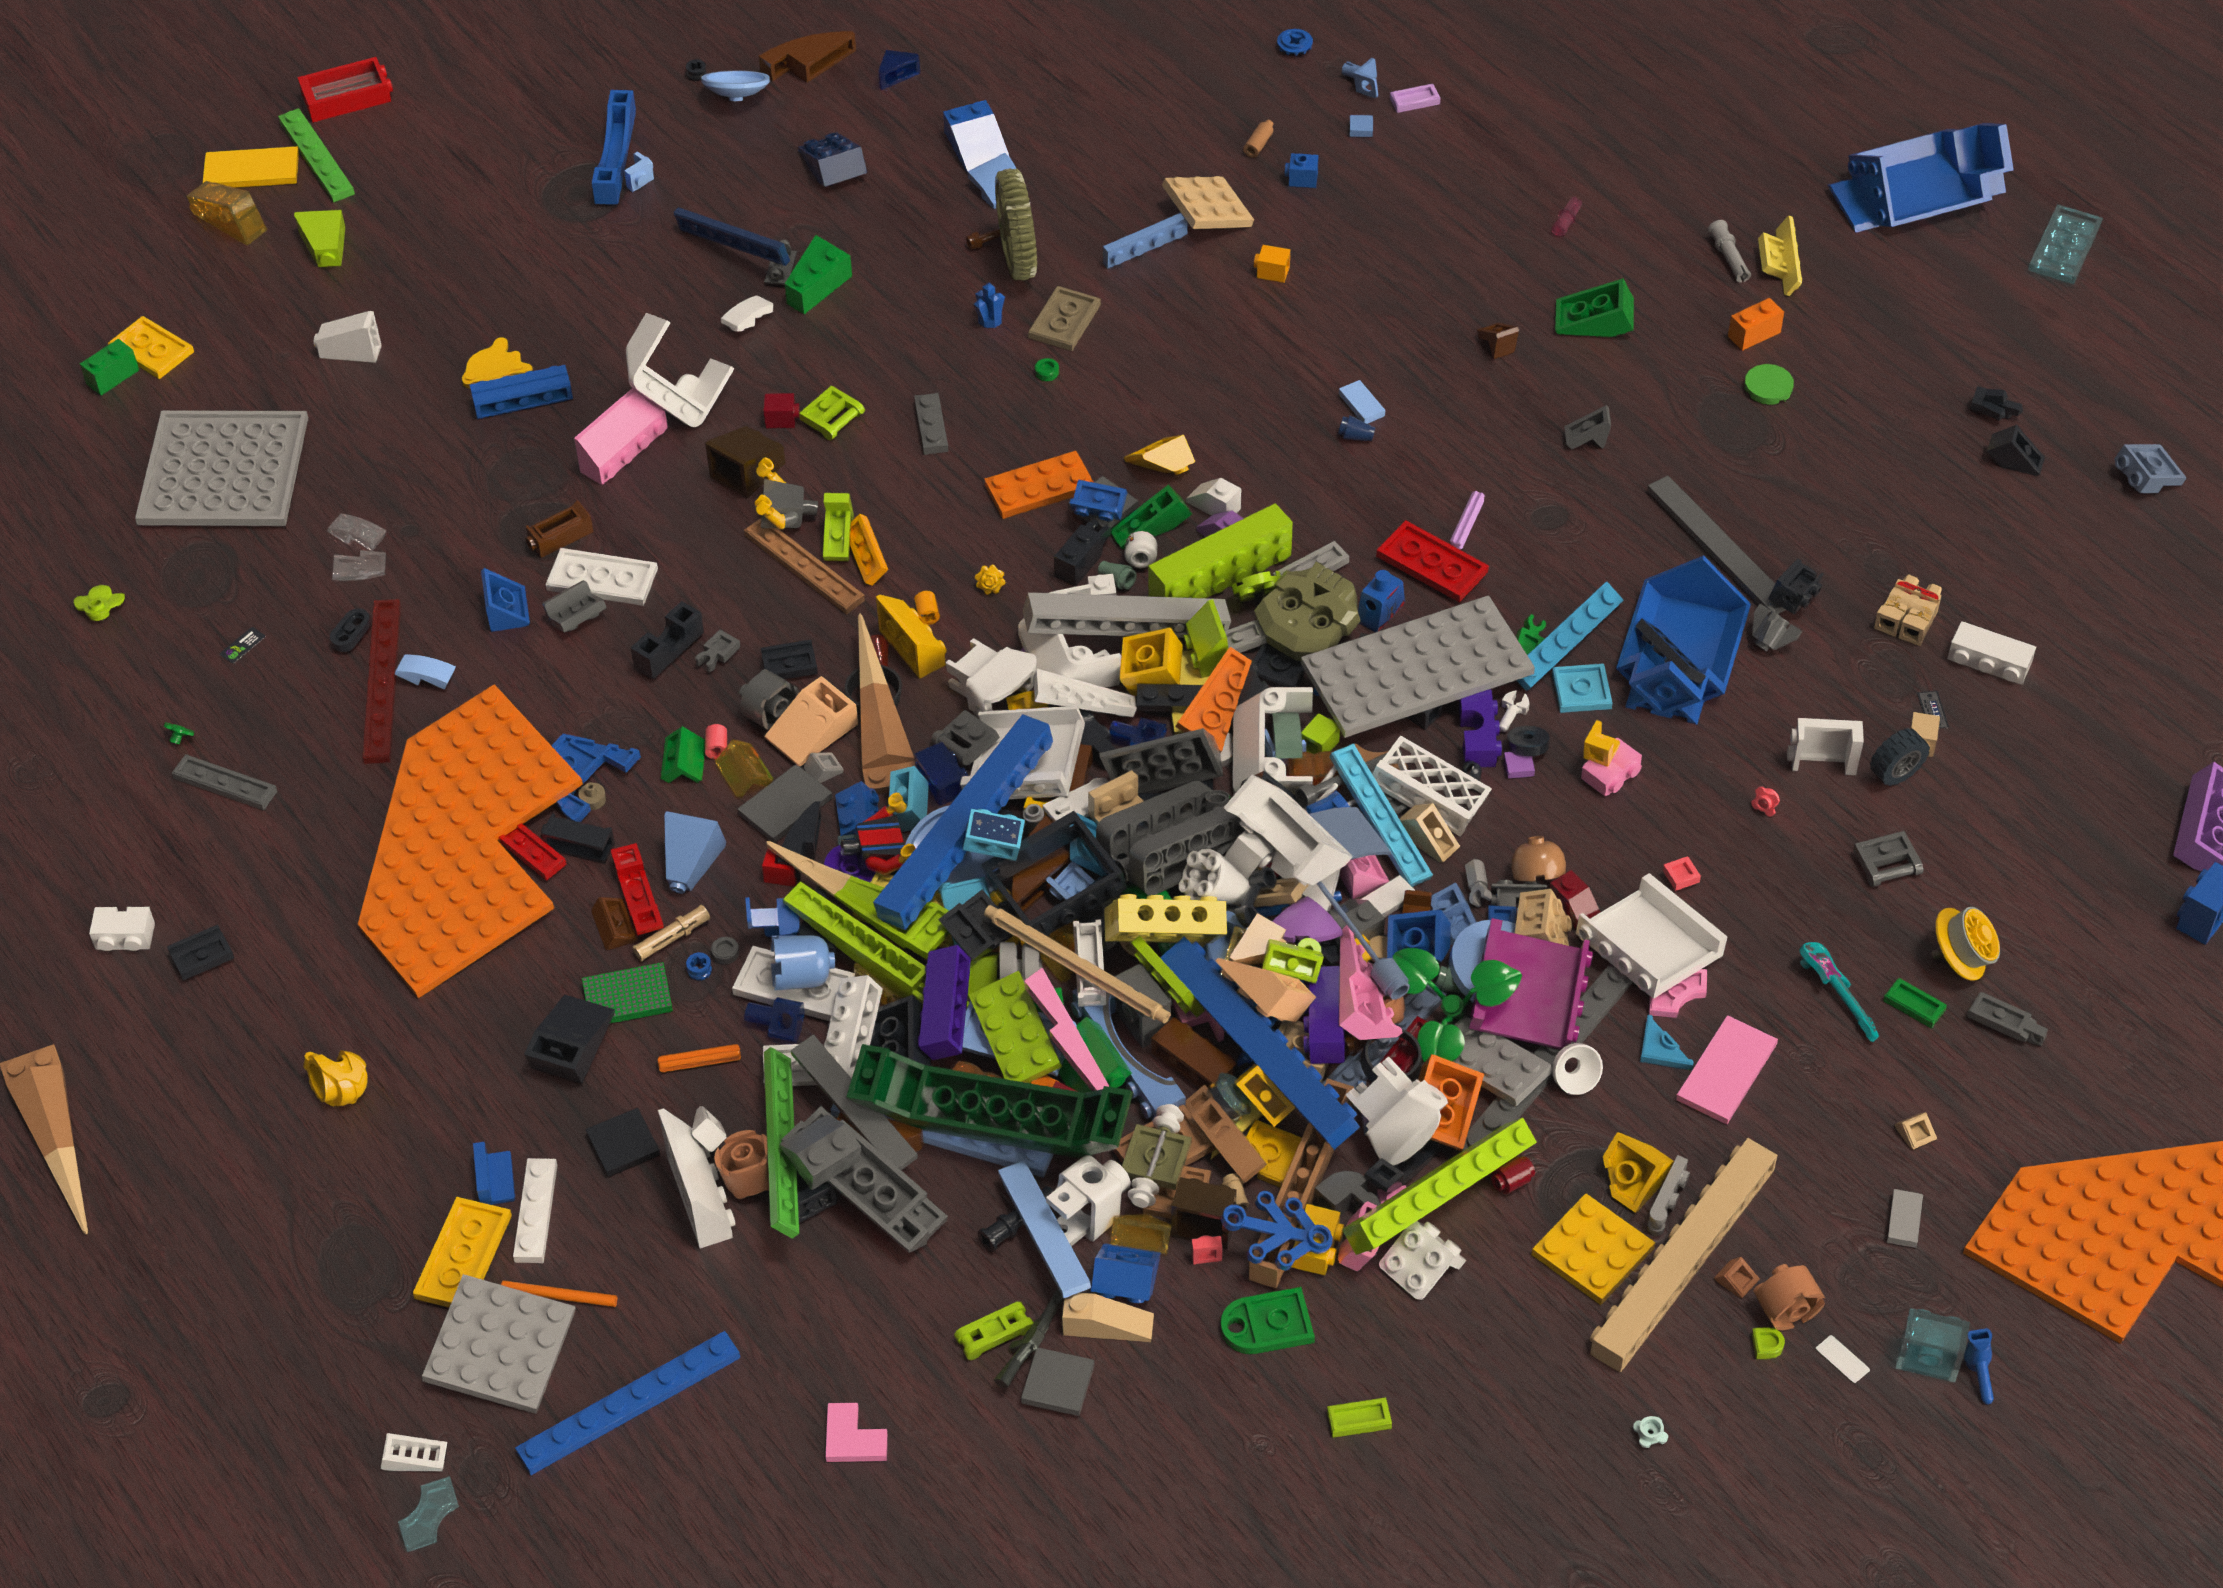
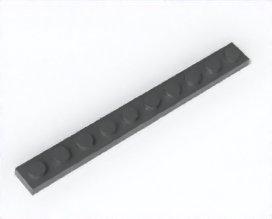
(1597, 1003)

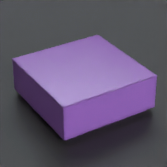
(1518, 766)

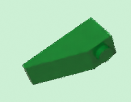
(1155, 516)

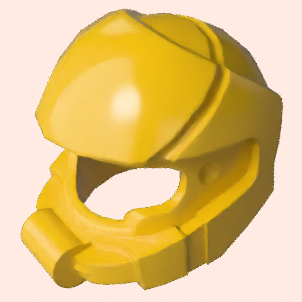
(338, 1081)

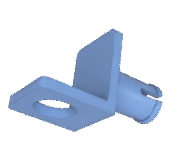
(1363, 76)

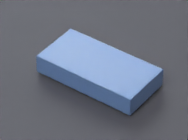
(1361, 402)

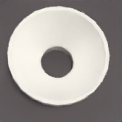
(1586, 1073)

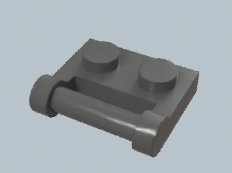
(969, 731)
(1886, 851)

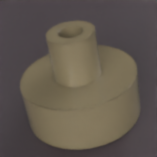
(593, 794)

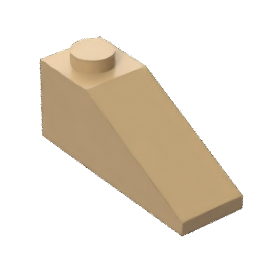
(1104, 1318)

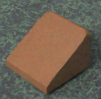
(1737, 1277)

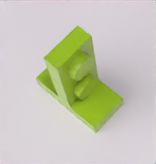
(837, 526)

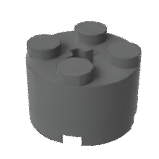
(766, 698)

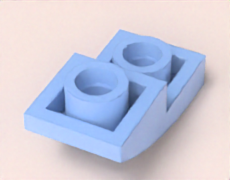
(429, 669)

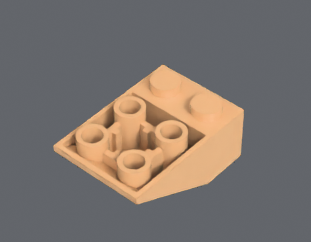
(813, 721)
(1272, 992)

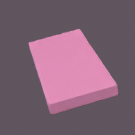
(1727, 1069)

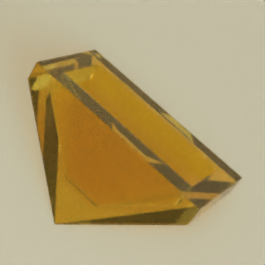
(1141, 1233)

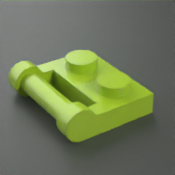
(827, 407)

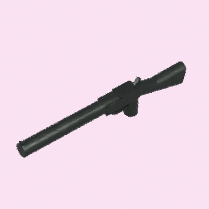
(1030, 1341)

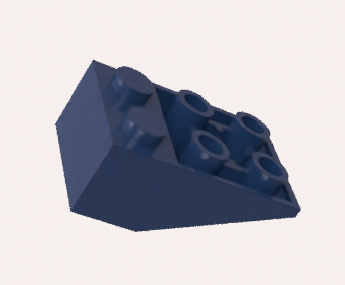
(833, 159)

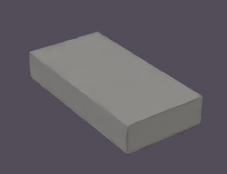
(1905, 1218)

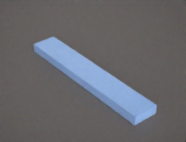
(1044, 1229)

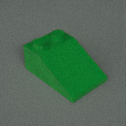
(1596, 311)

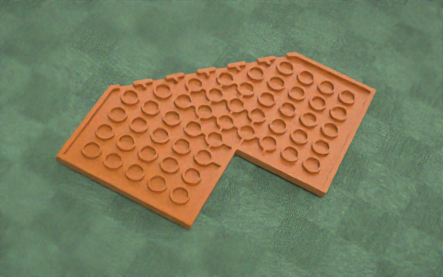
(439, 875)
(2107, 1230)

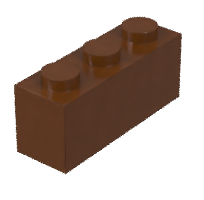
(1191, 1054)

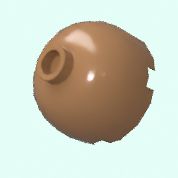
(1538, 859)

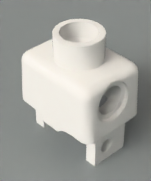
(1088, 1183)

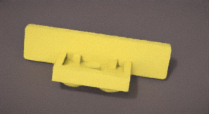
(1781, 257)

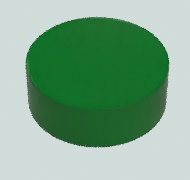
(1046, 369)

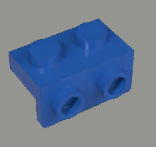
(1098, 500)
(855, 806)

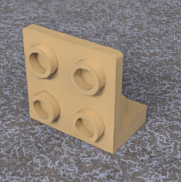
(1113, 796)
(1542, 917)

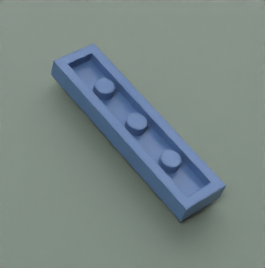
(1144, 240)

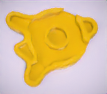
(494, 364)

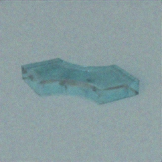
(422, 1524)

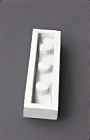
(535, 1211)

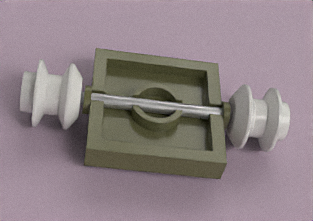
(1156, 1156)

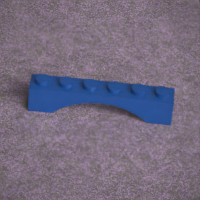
(610, 171)

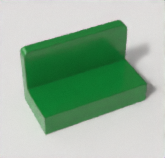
(683, 755)

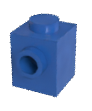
(1302, 170)

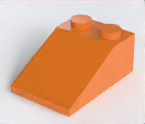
(1461, 1089)

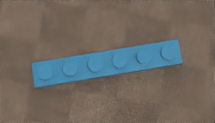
(1571, 632)

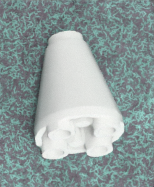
(1212, 875)

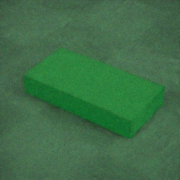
(1915, 1003)

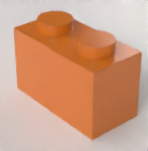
(1755, 324)

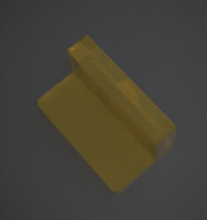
(742, 767)

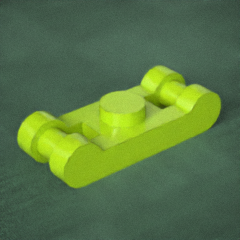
(993, 1330)

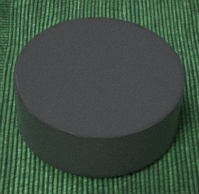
(725, 950)

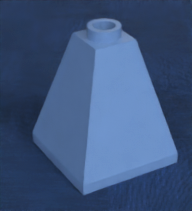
(690, 849)

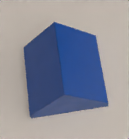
(504, 602)

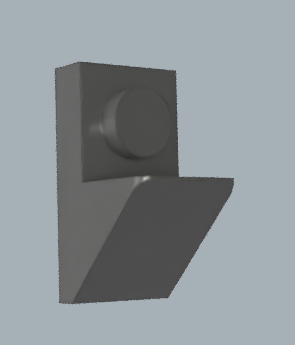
(1592, 426)

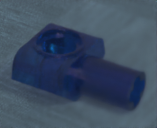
(1145, 731)
(773, 1018)

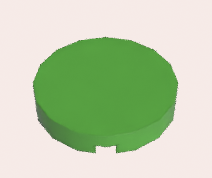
(1768, 384)

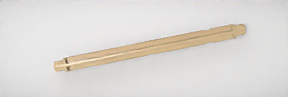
(1078, 965)

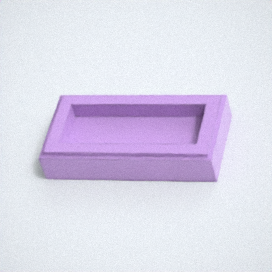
(1415, 98)

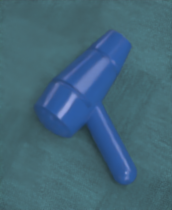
(1978, 1357)

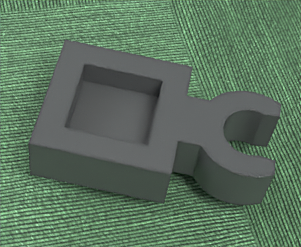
(718, 647)

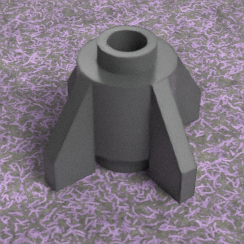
(1771, 630)

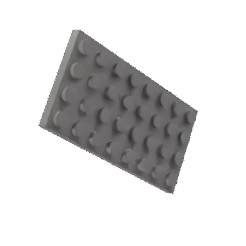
(1417, 666)

